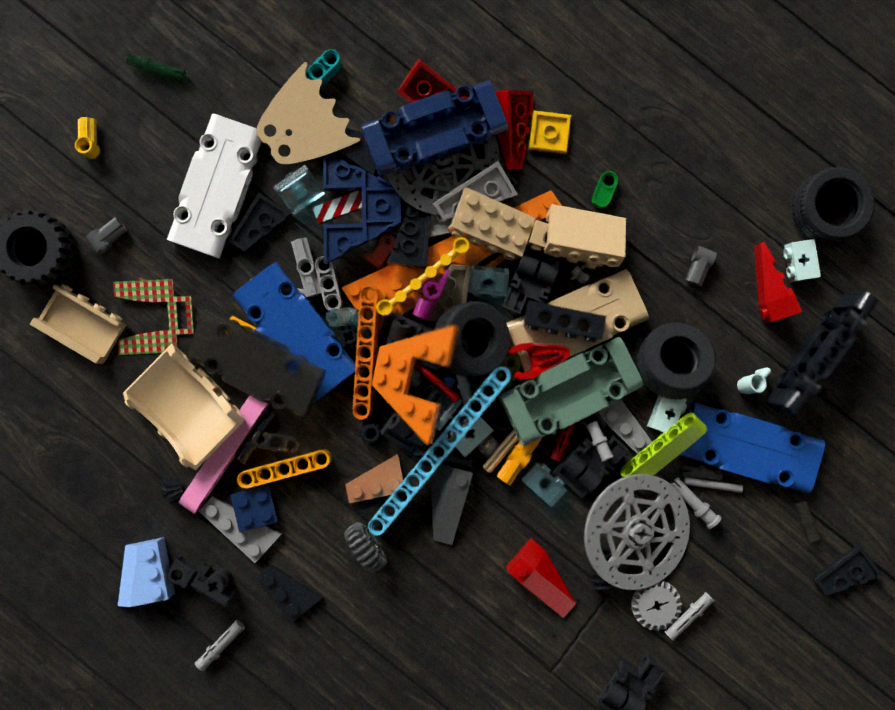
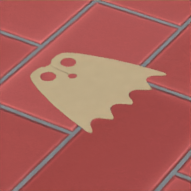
(308, 116)

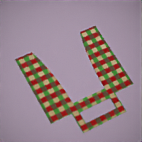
(153, 291)

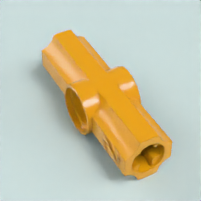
(516, 460)

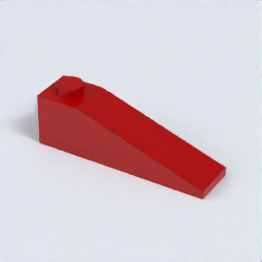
(424, 82)
(538, 574)

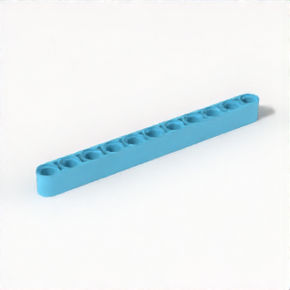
(431, 456)

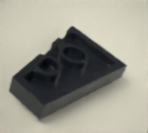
(359, 152)

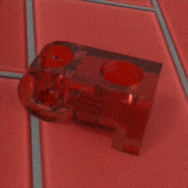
(382, 252)

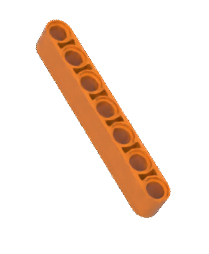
(361, 360)

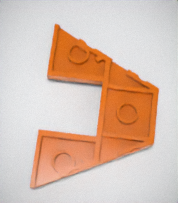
(395, 371)

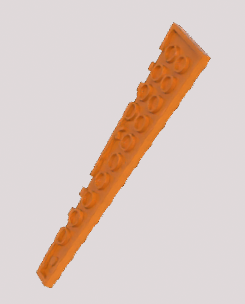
(397, 278)

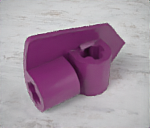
(424, 308)

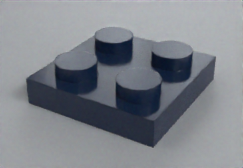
(254, 508)

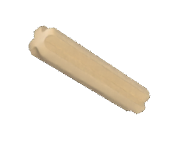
(500, 453)

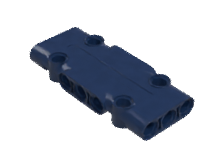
(434, 127)

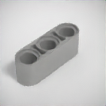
(323, 276)

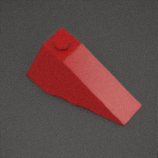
(517, 109)
(773, 296)

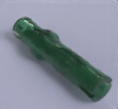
(149, 65)

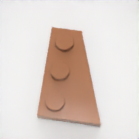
(376, 482)

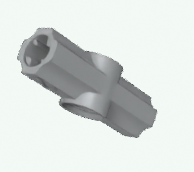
(303, 255)

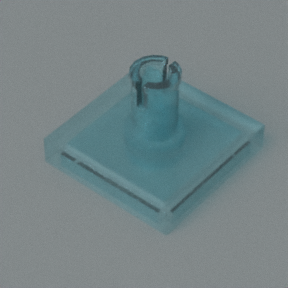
(299, 190)

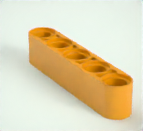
(276, 472)

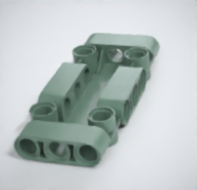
(571, 391)

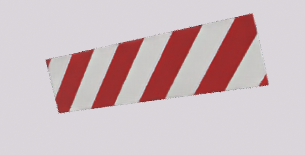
(338, 206)

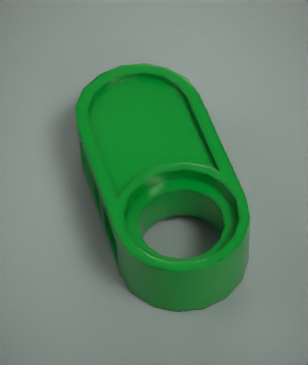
(604, 193)

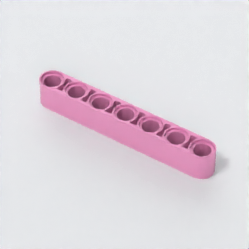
(222, 457)

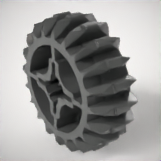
(365, 547)

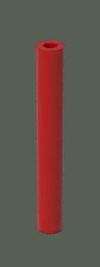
(437, 382)

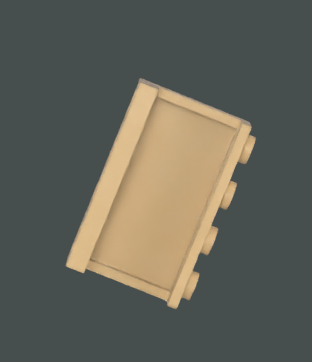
(585, 235)
(80, 324)

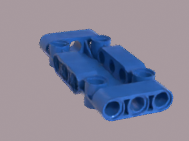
(294, 323)
(756, 449)

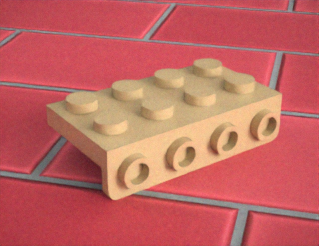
(491, 225)

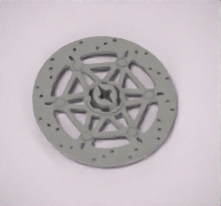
(637, 531)

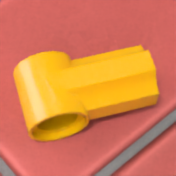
(87, 136)

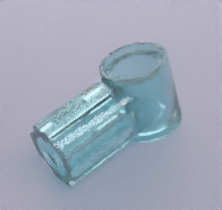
(343, 316)

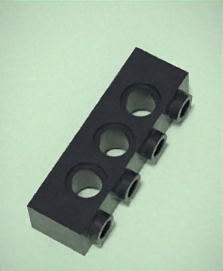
(594, 321)

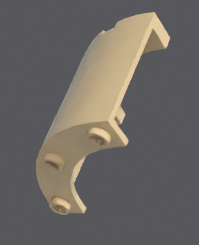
(184, 406)

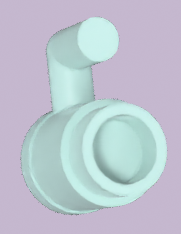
(754, 383)

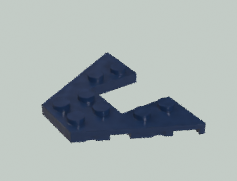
(379, 208)

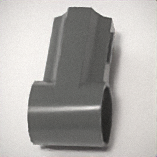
(102, 238)
(701, 261)

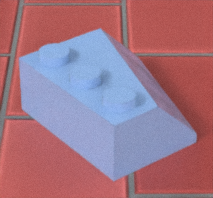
(145, 574)

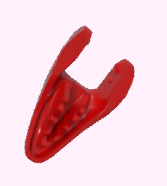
(541, 356)

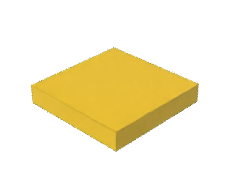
(549, 132)

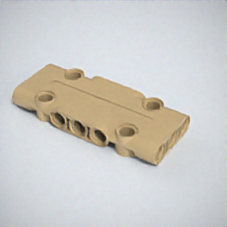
(619, 302)

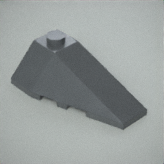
(448, 497)

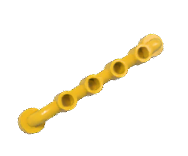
(460, 246)

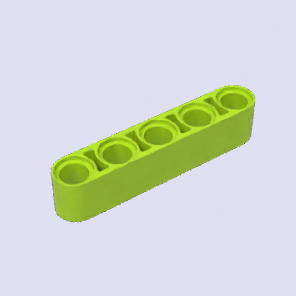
(666, 447)

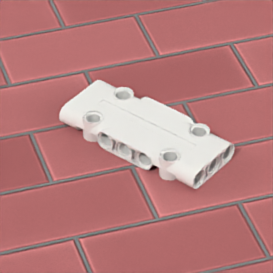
(215, 186)

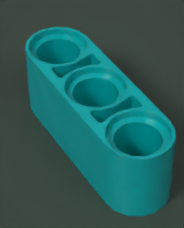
(322, 65)

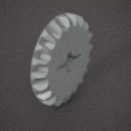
(650, 617)

